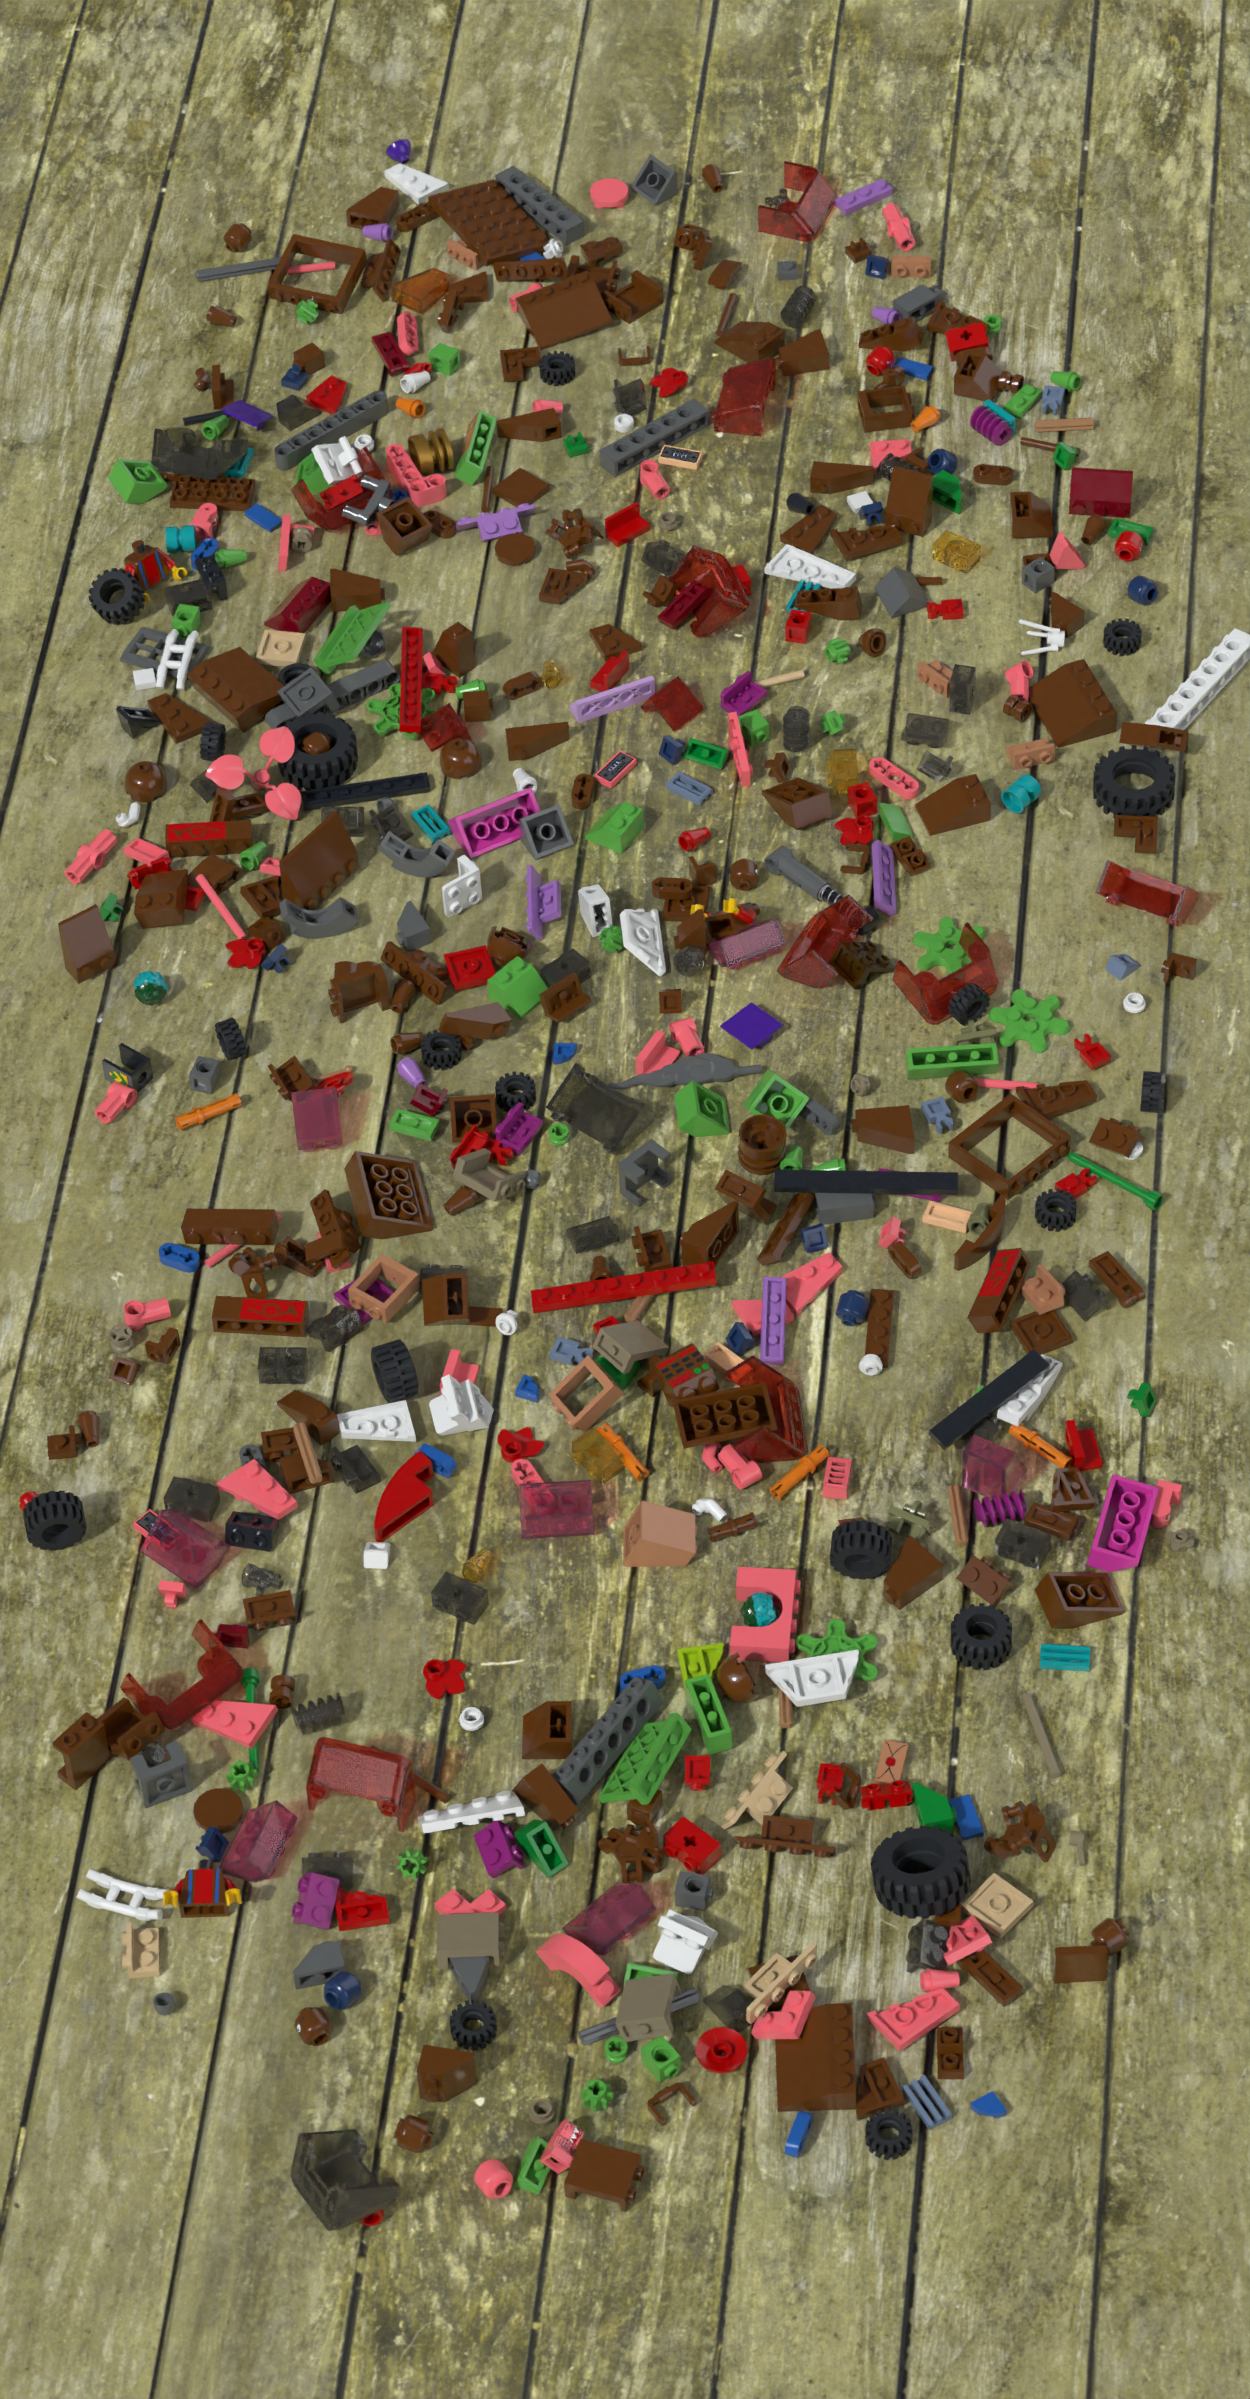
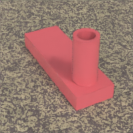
(286, 531)

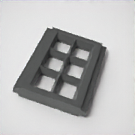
(145, 633)

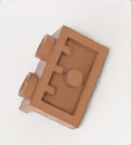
(463, 254)
(911, 266)
(936, 676)
(1031, 753)
(1043, 1291)

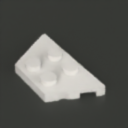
(643, 937)
(815, 1678)

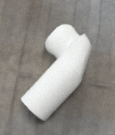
(709, 1506)

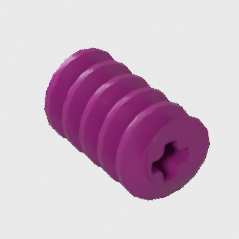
(990, 425)
(1000, 1508)

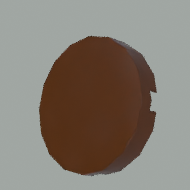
(515, 549)
(218, 1809)

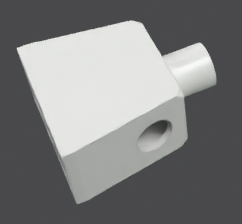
(592, 902)

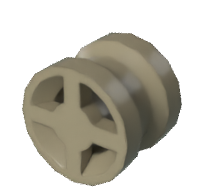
(301, 539)
(121, 1339)

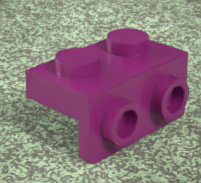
(742, 695)
(518, 1129)
(499, 1848)
(315, 1900)

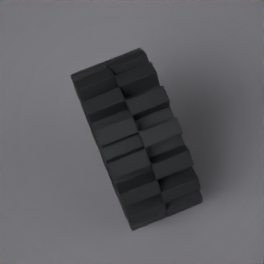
(557, 376)
(1122, 645)
(212, 741)
(968, 1004)
(230, 1039)
(441, 1059)
(511, 1083)
(1150, 1091)
(1058, 1200)
(473, 2012)
(889, 2147)

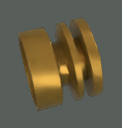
(433, 452)

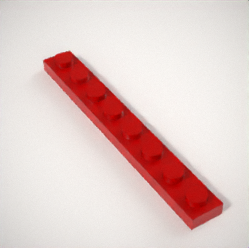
(411, 680)
(623, 1287)

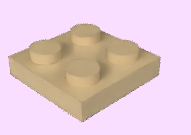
(280, 648)
(997, 1905)

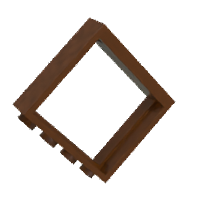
(321, 249)
(989, 1122)

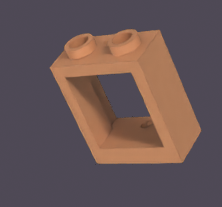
(392, 1271)
(597, 1406)

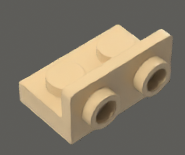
(142, 1952)

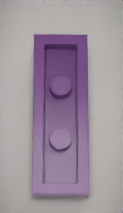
(863, 196)

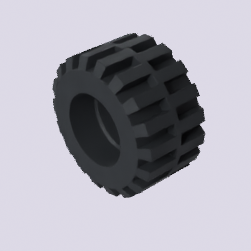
(127, 606)
(394, 1371)
(54, 1520)
(860, 1549)
(978, 1652)

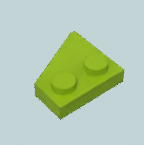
(699, 1661)

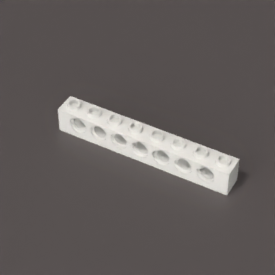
(1204, 682)

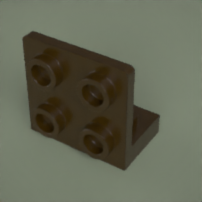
(857, 960)

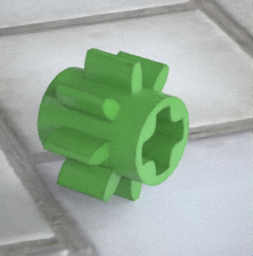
(306, 311)
(837, 651)
(832, 722)
(611, 938)
(242, 1775)
(409, 1868)
(596, 2095)

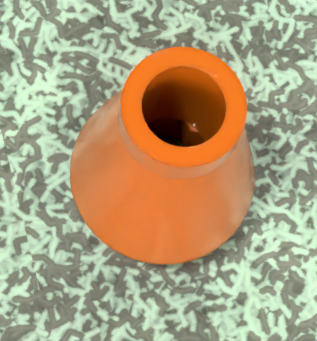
(413, 407)
(927, 417)

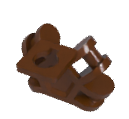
(574, 536)
(251, 1266)
(1018, 1835)
(630, 1848)

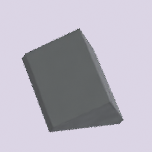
(656, 181)
(900, 593)
(545, 832)

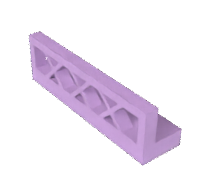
(613, 699)

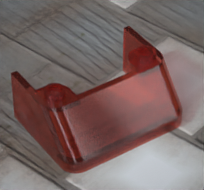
(802, 219)
(333, 520)
(1146, 893)
(816, 944)
(932, 995)
(789, 1439)
(219, 1676)
(363, 1774)

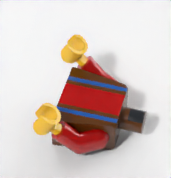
(150, 566)
(730, 920)
(203, 1893)

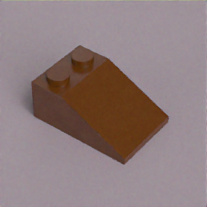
(752, 340)
(909, 501)
(799, 803)
(955, 806)
(161, 899)
(86, 944)
(710, 1236)
(1077, 1598)

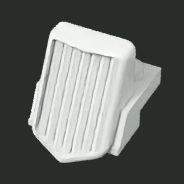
(460, 1408)
(683, 1941)

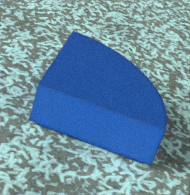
(563, 1052)
(527, 1389)
(989, 2106)

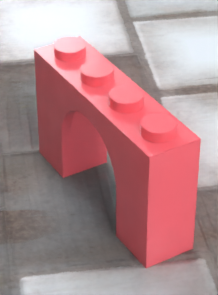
(772, 1641)

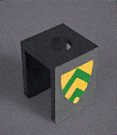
(134, 1061)

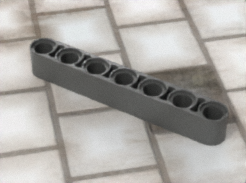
(331, 429)
(346, 691)

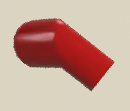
(419, 367)

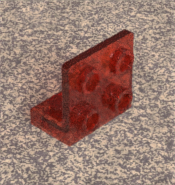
(674, 704)
(441, 727)

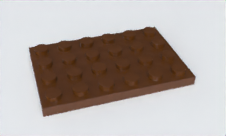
(489, 222)

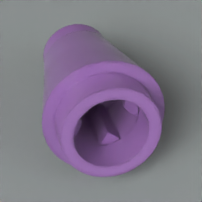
(378, 232)
(886, 315)
(410, 1071)

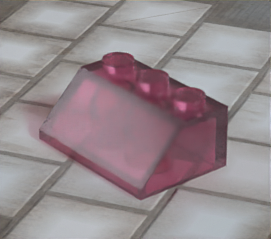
(747, 944)
(556, 1509)
(193, 1553)
(259, 1842)
(611, 1917)

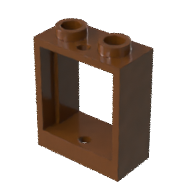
(881, 398)

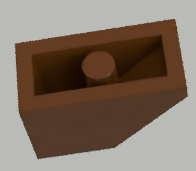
(1066, 615)
(692, 932)
(296, 1476)

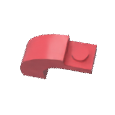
(579, 1961)

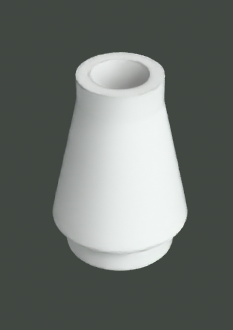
(414, 381)
(524, 780)

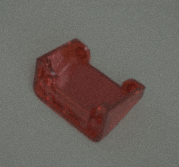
(745, 397)
(727, 594)

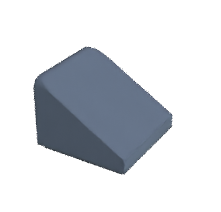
(1121, 966)

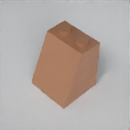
(659, 1537)

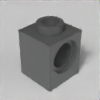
(1038, 575)
(205, 1075)
(693, 1882)

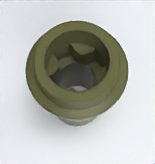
(979, 1219)

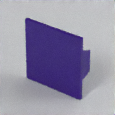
(247, 414)
(752, 1026)

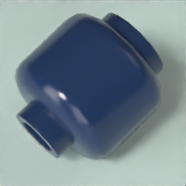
(942, 460)
(1142, 590)
(852, 1308)
(342, 1990)

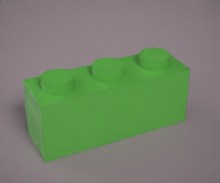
(708, 1714)

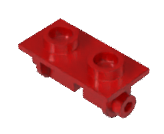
(138, 874)
(471, 1141)
(896, 1792)

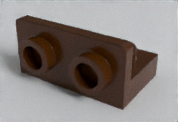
(221, 389)

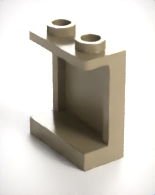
(485, 1179)
(628, 1343)
(469, 1937)
(647, 2007)

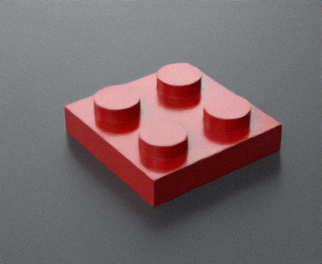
(469, 967)

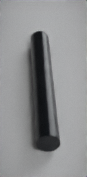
(202, 418)

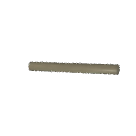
(1041, 1735)

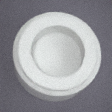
(623, 423)

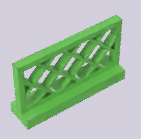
(350, 636)
(650, 1770)

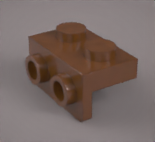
(564, 998)
(291, 1078)
(1115, 1137)
(652, 1250)
(279, 1444)
(985, 1581)
(269, 1610)

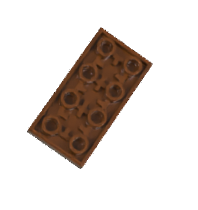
(225, 493)

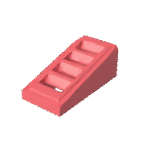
(837, 1491)

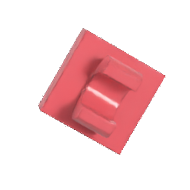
(432, 665)
(891, 1233)
(172, 1592)

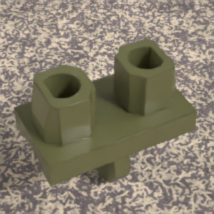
(974, 1035)
(918, 1525)

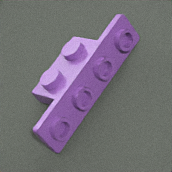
(497, 524)
(543, 902)

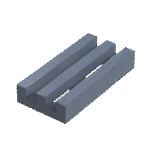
(687, 791)
(916, 2086)

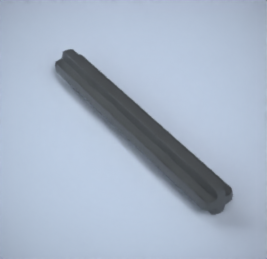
(237, 269)
(609, 2027)

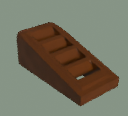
(295, 1264)

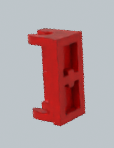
(341, 492)

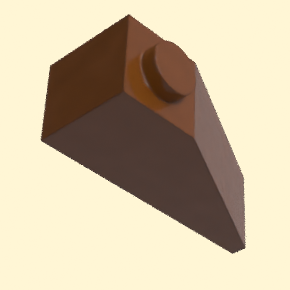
(838, 477)
(533, 740)
(477, 1022)
(320, 1419)

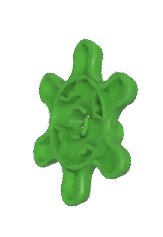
(390, 710)
(937, 949)
(1030, 1031)
(836, 1642)

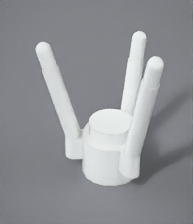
(1054, 637)

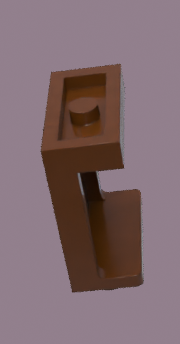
(603, 277)
(635, 298)
(359, 990)
(747, 1194)
(129, 1730)
(83, 1750)
(604, 2173)

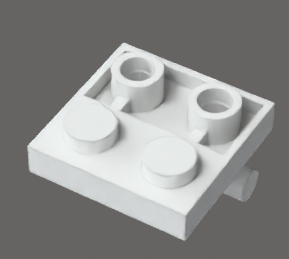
(337, 461)

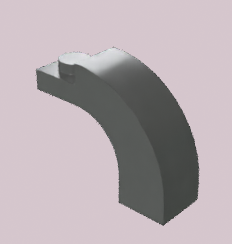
(414, 860)
(319, 923)

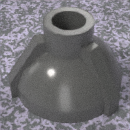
(375, 644)

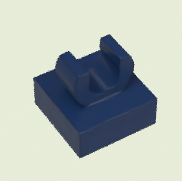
(876, 266)
(294, 378)
(871, 511)
(671, 749)
(276, 957)
(814, 1238)
(740, 1338)
(213, 1844)

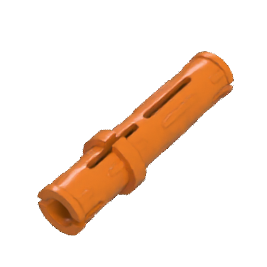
(199, 1115)
(1033, 1441)
(630, 1459)
(806, 1466)

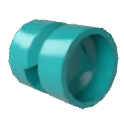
(180, 539)
(1021, 793)

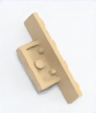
(763, 1796)
(774, 1978)

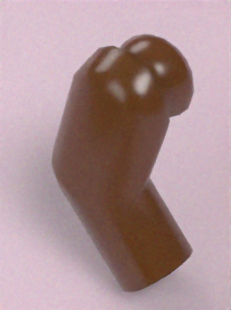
(203, 379)

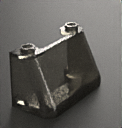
(177, 453)
(599, 1110)
(336, 2181)

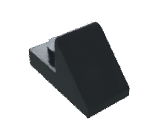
(134, 718)

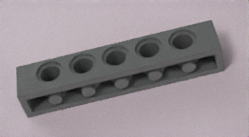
(541, 206)
(651, 438)
(608, 1738)

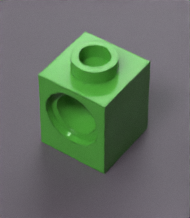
(444, 359)
(186, 619)
(754, 727)
(661, 2050)

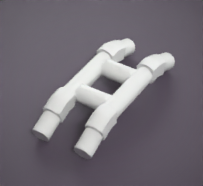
(182, 665)
(115, 1887)

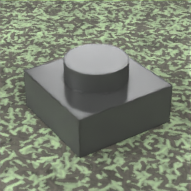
(787, 270)

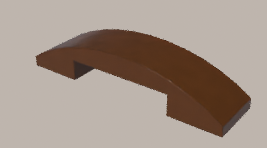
(972, 1252)

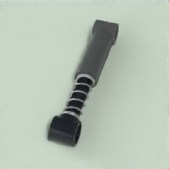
(784, 863)

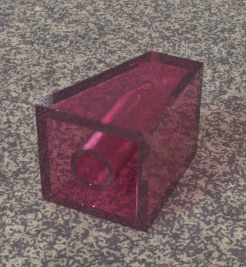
(317, 1119)
(990, 1468)

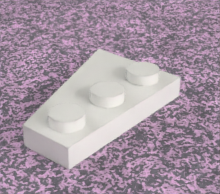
(415, 183)
(378, 1423)

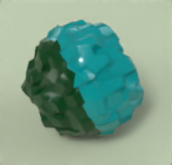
(150, 987)
(759, 1610)

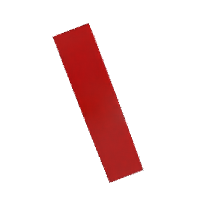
(404, 1497)

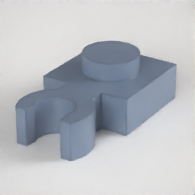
(1052, 398)
(937, 1112)
(568, 1351)

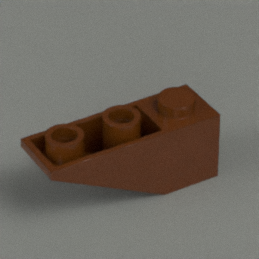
(897, 336)
(534, 426)
(833, 603)

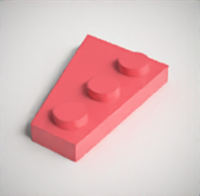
(738, 750)
(809, 1280)
(258, 1488)
(236, 1720)
(912, 2020)

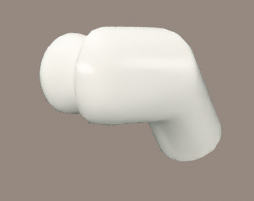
(125, 820)

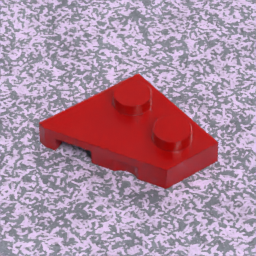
(328, 395)
(360, 1910)

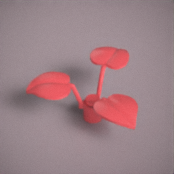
(277, 745)

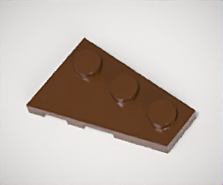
(945, 319)
(810, 530)
(864, 542)
(176, 717)
(1057, 1099)

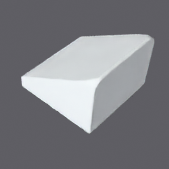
(376, 1555)

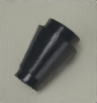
(799, 504)

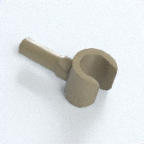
(1077, 1839)

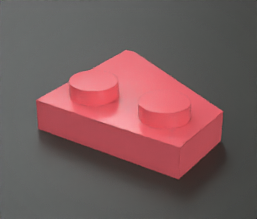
(750, 1314)

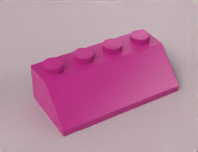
(493, 823)
(1122, 1524)

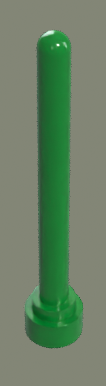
(1151, 1198)
(250, 1681)

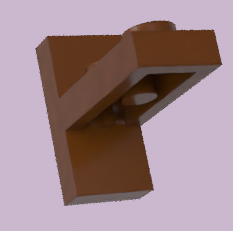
(228, 807)

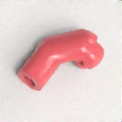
(708, 1456)

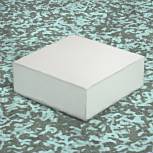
(858, 500)
(144, 679)

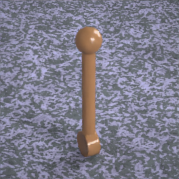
(348, 1068)

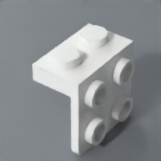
(463, 890)

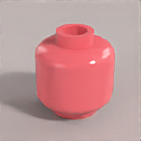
(493, 2179)

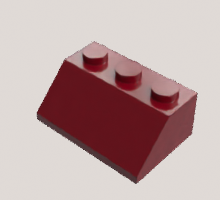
(1101, 492)
(301, 606)

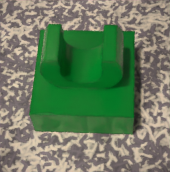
(575, 445)
(1065, 455)
(108, 908)
(1143, 1399)

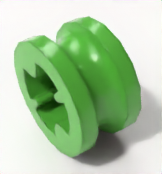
(994, 323)
(558, 1128)
(615, 2057)

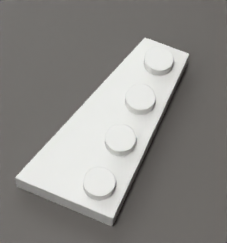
(798, 565)
(471, 1813)

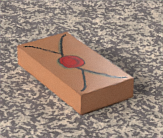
(891, 1762)

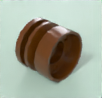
(762, 1144)

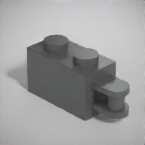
(919, 302)

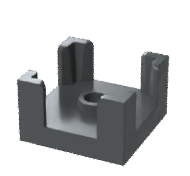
(307, 694)
(640, 1168)
(164, 1780)

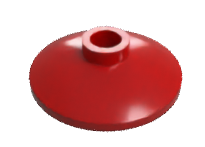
(339, 1081)
(721, 2041)

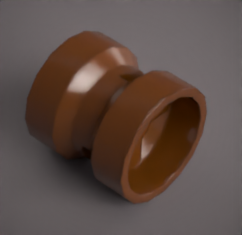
(1010, 382)
(1019, 709)
(281, 1693)

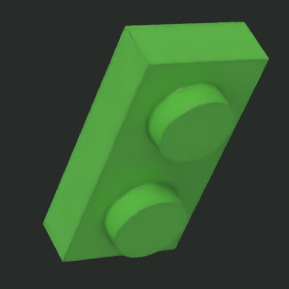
(1023, 401)
(414, 1125)

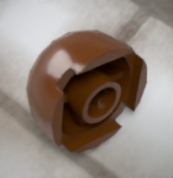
(460, 758)
(145, 781)
(506, 945)
(735, 1681)

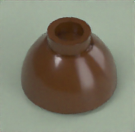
(873, 642)

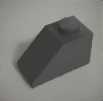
(412, 929)
(319, 1965)
(470, 1974)

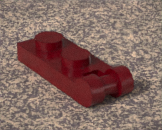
(390, 353)
(684, 604)

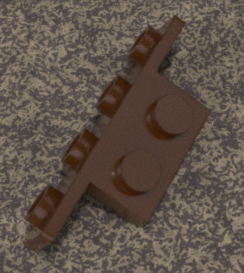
(530, 269)
(381, 270)
(418, 969)
(331, 1220)
(786, 1834)

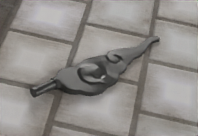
(699, 1068)

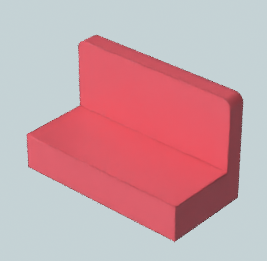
(655, 1055)
(458, 1369)

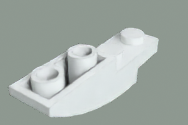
(1026, 1402)

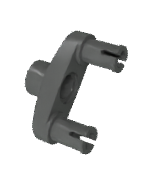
(377, 502)

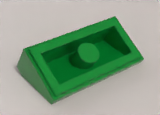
(706, 754)

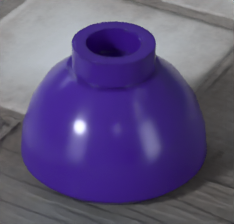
(399, 151)

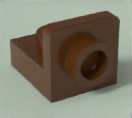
(685, 235)
(916, 459)
(662, 592)
(268, 931)
(1179, 966)
(165, 1349)
(63, 1445)

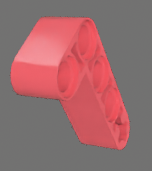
(419, 489)

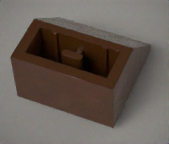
(976, 377)
(1029, 516)
(446, 1300)
(548, 1731)

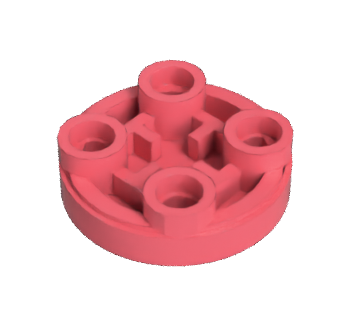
(609, 193)

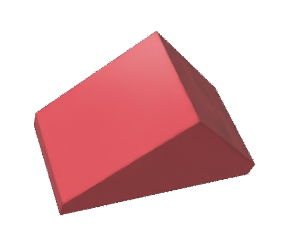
(1065, 555)

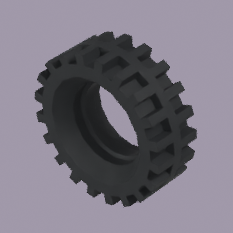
(1130, 801)

